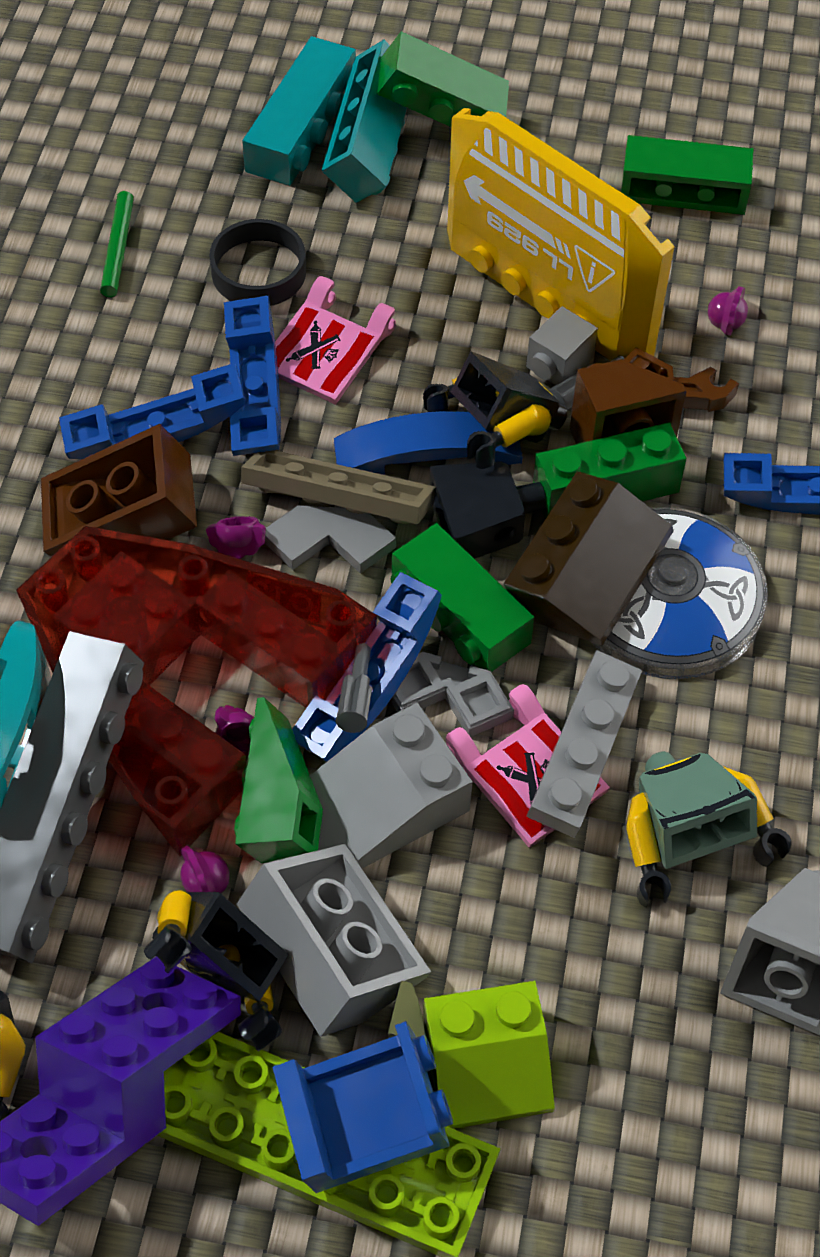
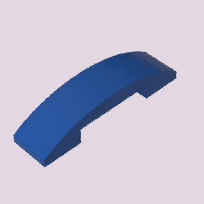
(253, 350)
(184, 414)
(414, 439)
(780, 488)
(404, 623)

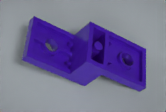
(104, 1084)

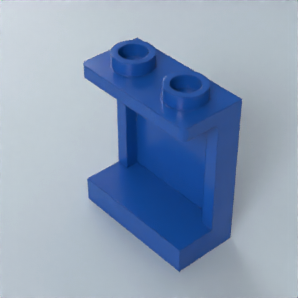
(363, 1110)

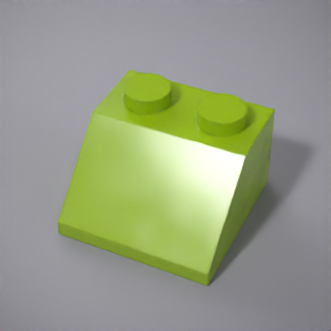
(490, 1053)

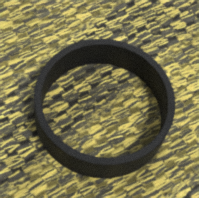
(258, 231)

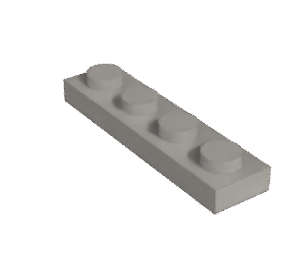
(584, 744)

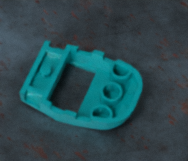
(22, 690)

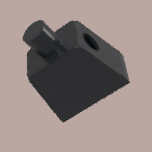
(483, 506)

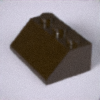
(588, 558)

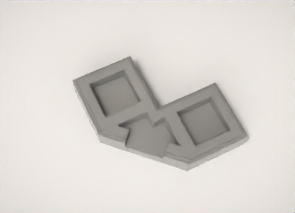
(311, 528)
(469, 692)

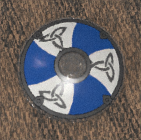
(694, 604)

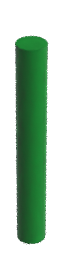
(117, 244)

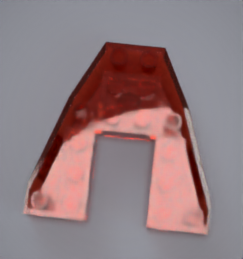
(158, 603)

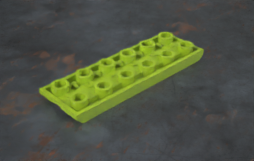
(230, 1110)

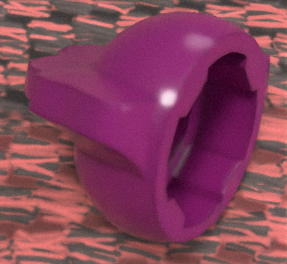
(728, 310)
(237, 536)
(234, 727)
(203, 871)

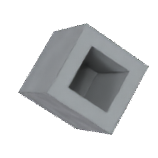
(561, 346)

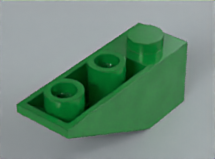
(279, 802)

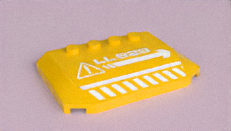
(555, 233)

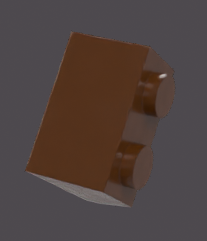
(623, 399)

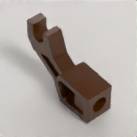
(700, 390)

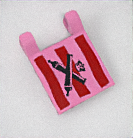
(325, 350)
(516, 765)

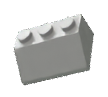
(338, 936)

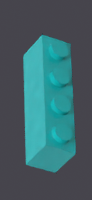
(298, 112)
(364, 131)

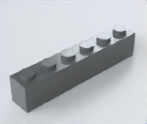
(57, 783)

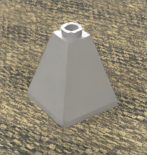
(780, 956)

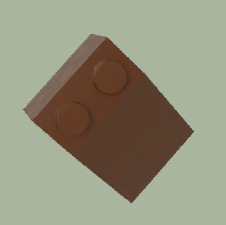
(127, 488)

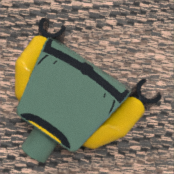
(693, 811)

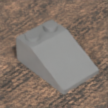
(390, 787)

